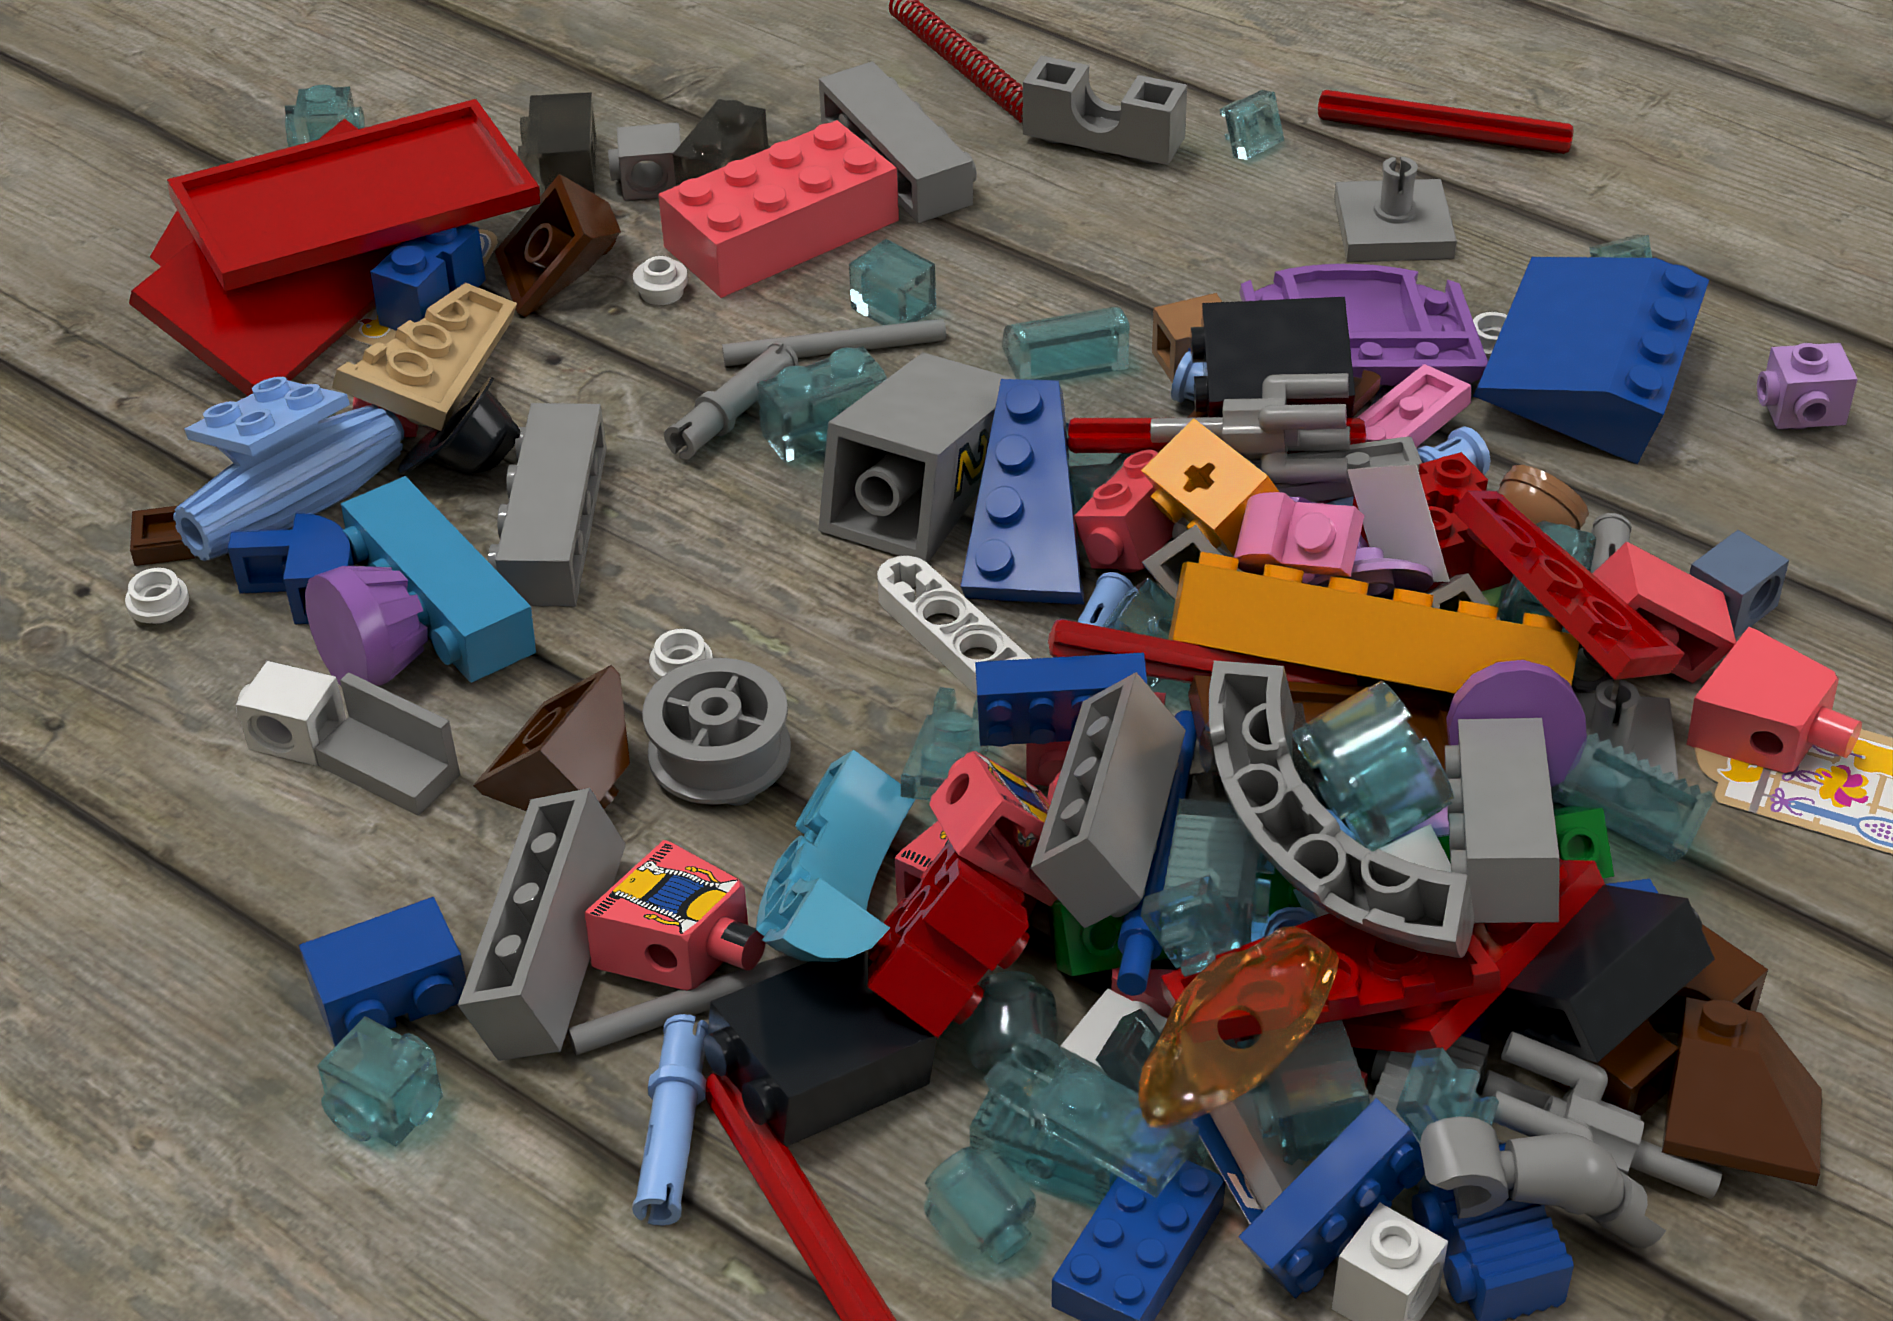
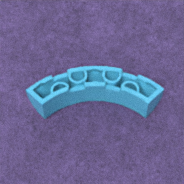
(824, 880)

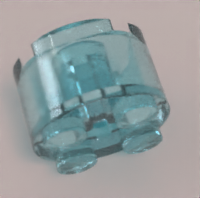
(1374, 766)

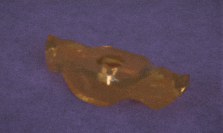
(1278, 983)

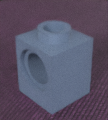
(1747, 575)

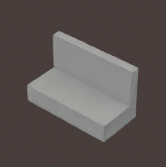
(390, 747)

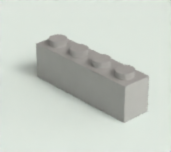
(931, 168)
(551, 502)
(1109, 802)
(1504, 820)
(537, 931)

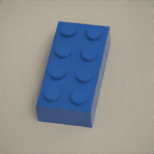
(1043, 696)
(1334, 1198)
(1137, 1247)

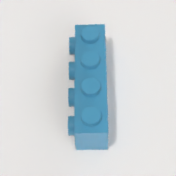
(465, 601)

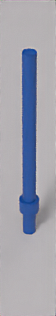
(1135, 938)

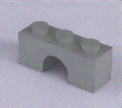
(1066, 110)

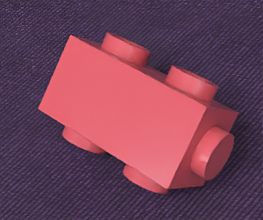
(1121, 521)

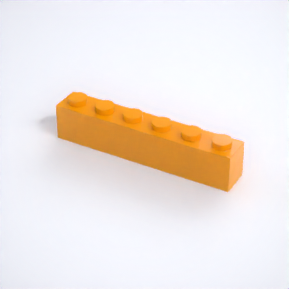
(1353, 631)

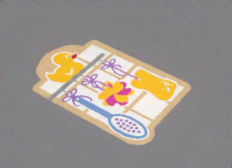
(1824, 794)

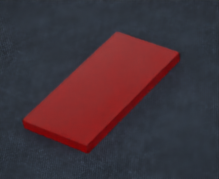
(351, 193)
(263, 326)

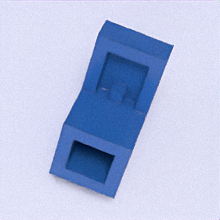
(288, 558)

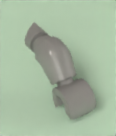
(1538, 1170)

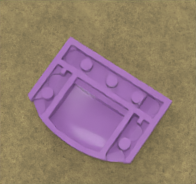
(1390, 318)

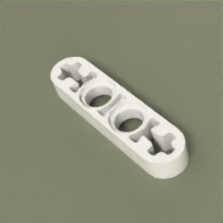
(938, 596)

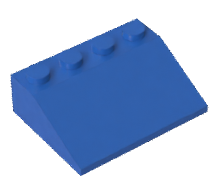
(1595, 347)

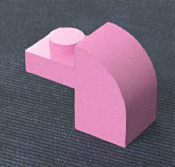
(1298, 536)

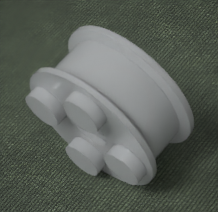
(717, 731)

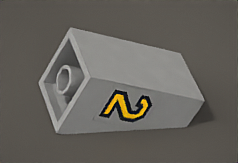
(909, 457)

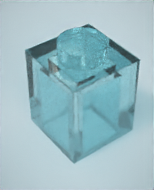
(892, 284)

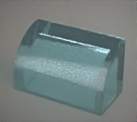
(1068, 345)

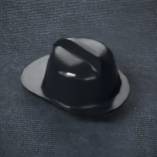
(472, 439)

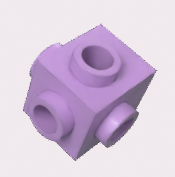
(1807, 385)

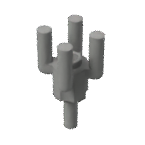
(1271, 428)
(1585, 1114)

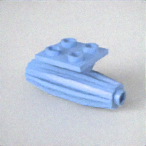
(282, 460)

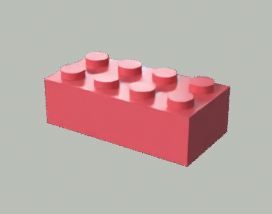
(779, 207)

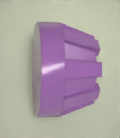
(364, 622)
(1525, 691)

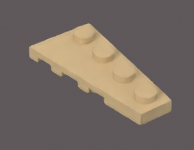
(431, 360)

